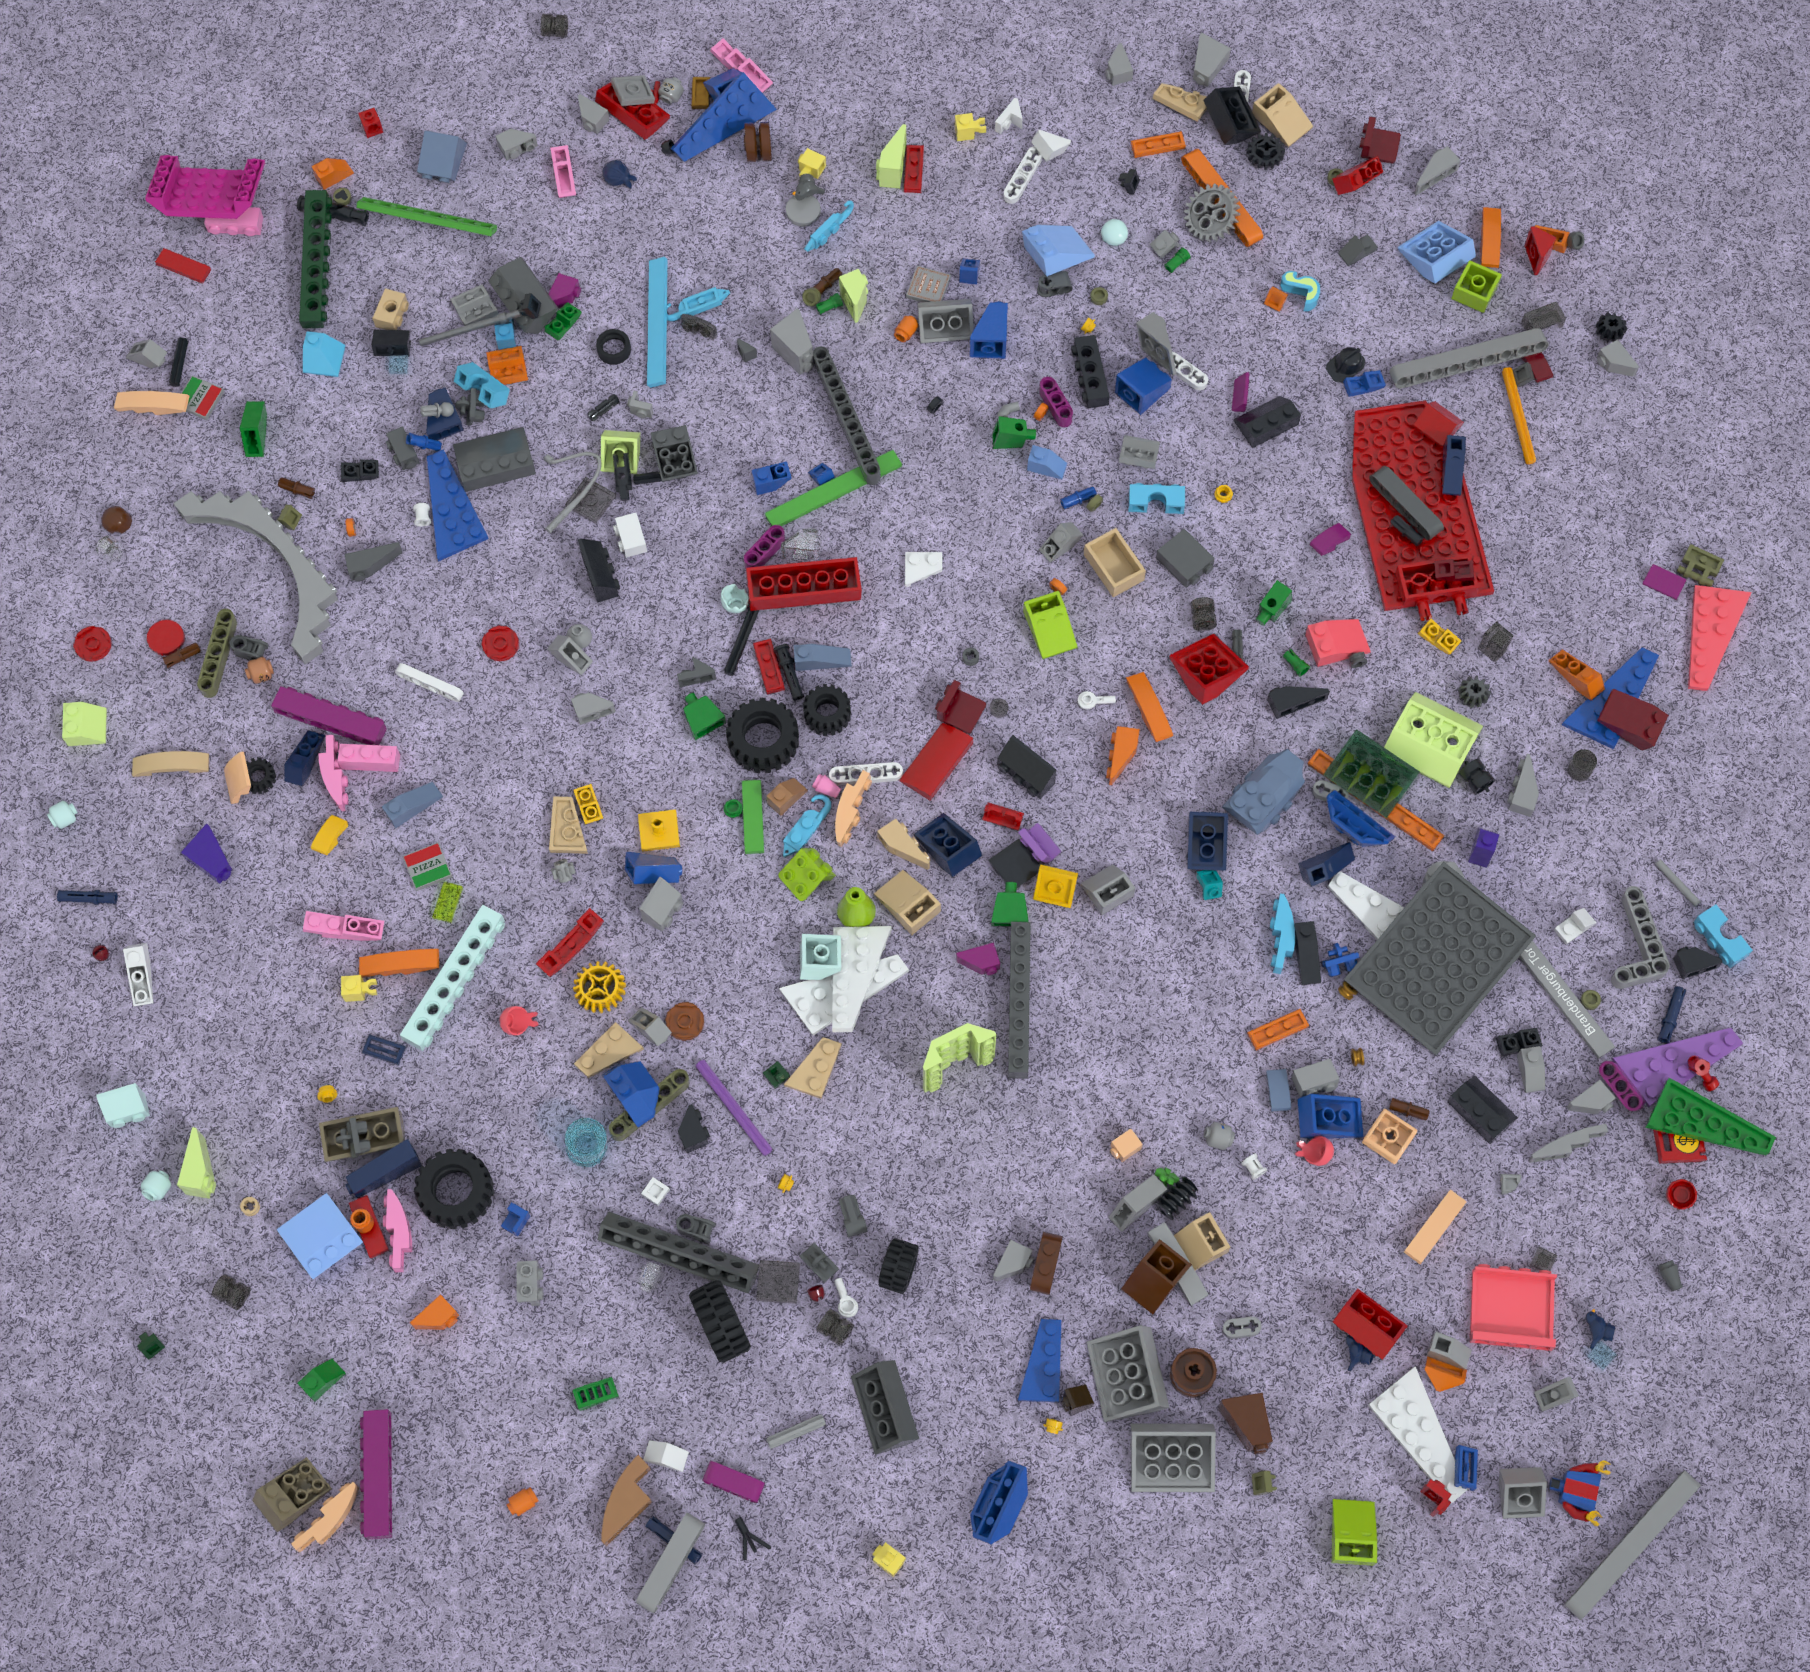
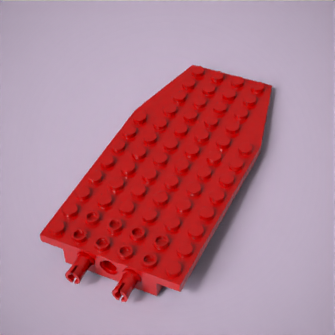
(1401, 569)

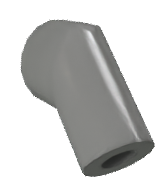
(1008, 408)

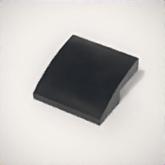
(1015, 863)

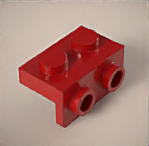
(1436, 1492)

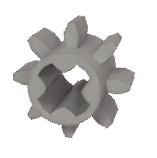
(563, 871)

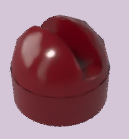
(101, 955)
(816, 1292)

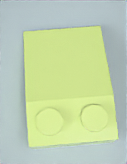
(891, 161)
(196, 1171)

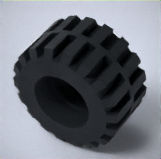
(830, 723)
(898, 1265)

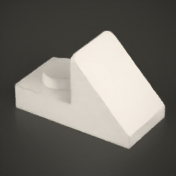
(1010, 115)
(1574, 925)

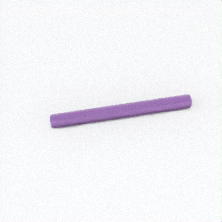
(733, 1107)

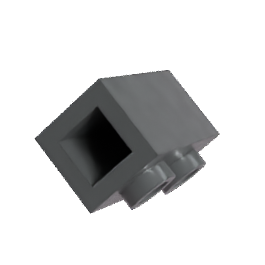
(404, 453)

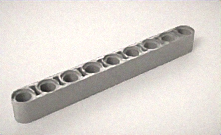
(1468, 358)
(1632, 1545)

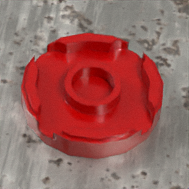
(165, 637)
(92, 643)
(503, 648)

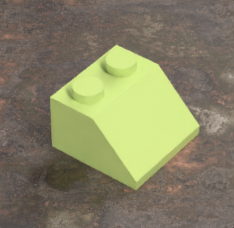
(854, 292)
(619, 443)
(84, 724)

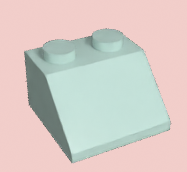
(819, 956)
(123, 1105)

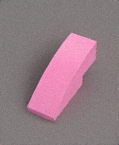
(563, 171)

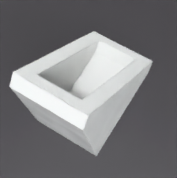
(1050, 144)
(666, 1455)

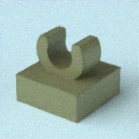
(289, 517)
(1262, 1482)

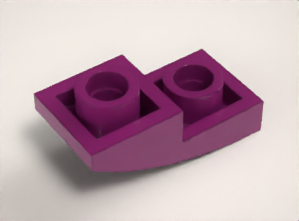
(1328, 539)

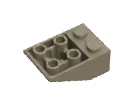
(290, 1494)

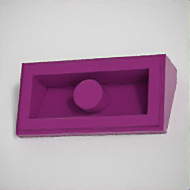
(1240, 393)
(1664, 581)

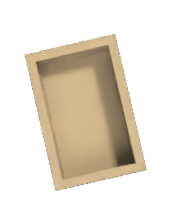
(1114, 562)

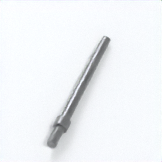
(501, 318)

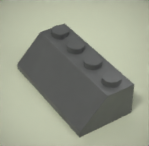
(511, 285)
(884, 1406)

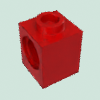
(370, 122)

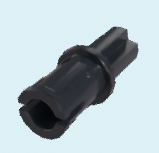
(1407, 530)

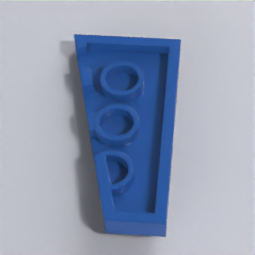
(1043, 1370)

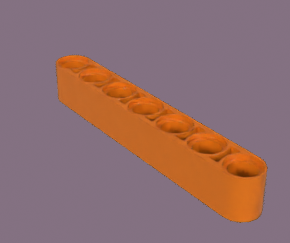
(1205, 174)

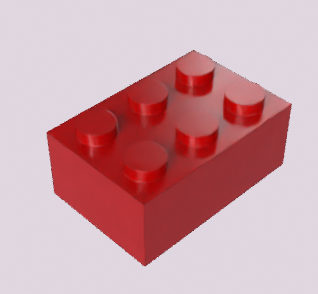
(1370, 1324)

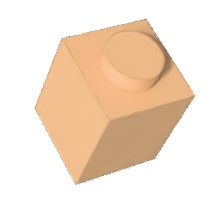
(1125, 1145)

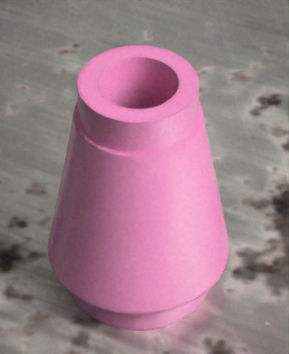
(826, 786)

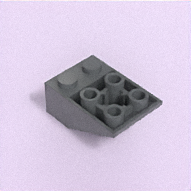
(674, 453)

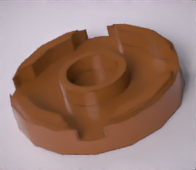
(690, 1022)

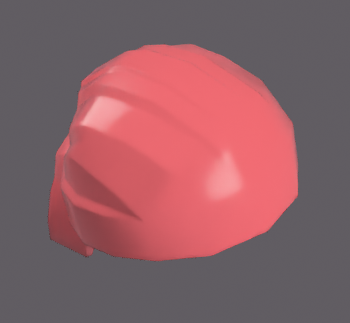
(516, 1020)
(1316, 1151)

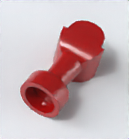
(1701, 1067)

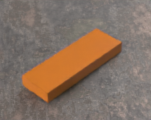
(1158, 144)
(1278, 1029)

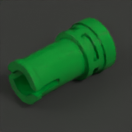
(1179, 258)
(833, 302)
(1297, 664)

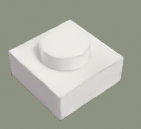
(655, 1191)

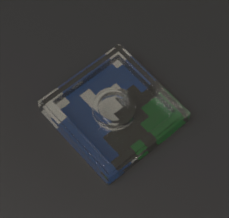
(594, 502)
(778, 1281)

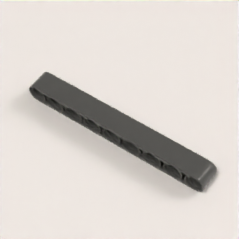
(847, 422)

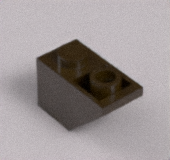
(1077, 1399)

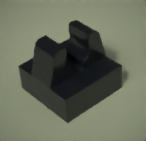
(1129, 181)
(530, 307)

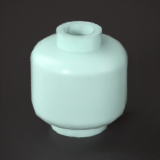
(62, 814)
(155, 1185)

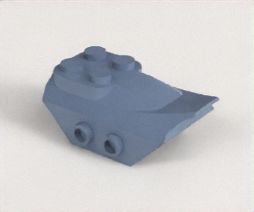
(1267, 791)

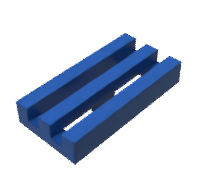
(1461, 1477)

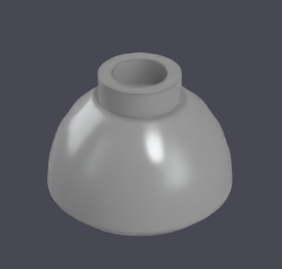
(580, 635)

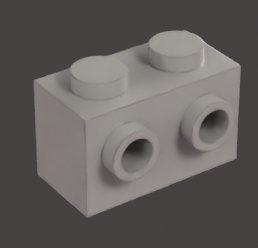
(1315, 1078)

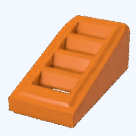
(1560, 235)

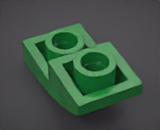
(563, 322)

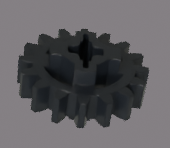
(1265, 151)

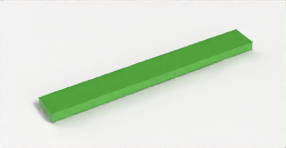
(426, 216)
(828, 492)

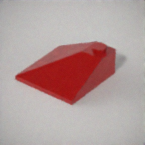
(1208, 667)

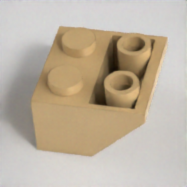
(1202, 1241)

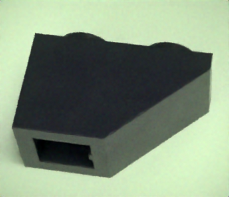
(691, 1131)

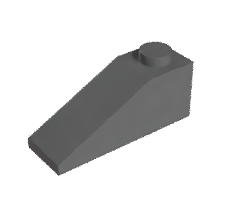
(369, 561)

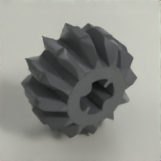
(1481, 691)

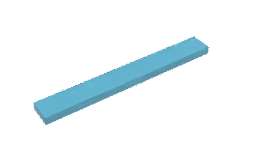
(657, 322)

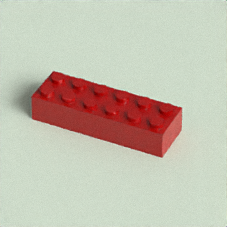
(803, 583)

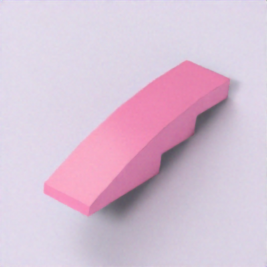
(735, 59)

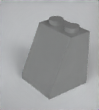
(792, 342)

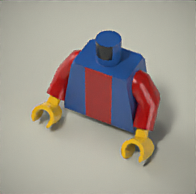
(1580, 1490)

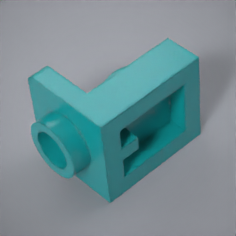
(1211, 884)

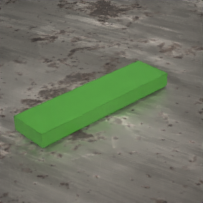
(753, 817)

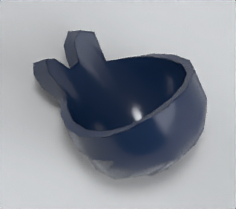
(617, 173)

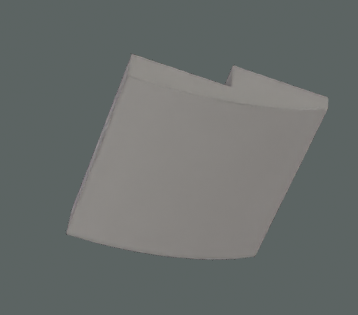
(474, 305)

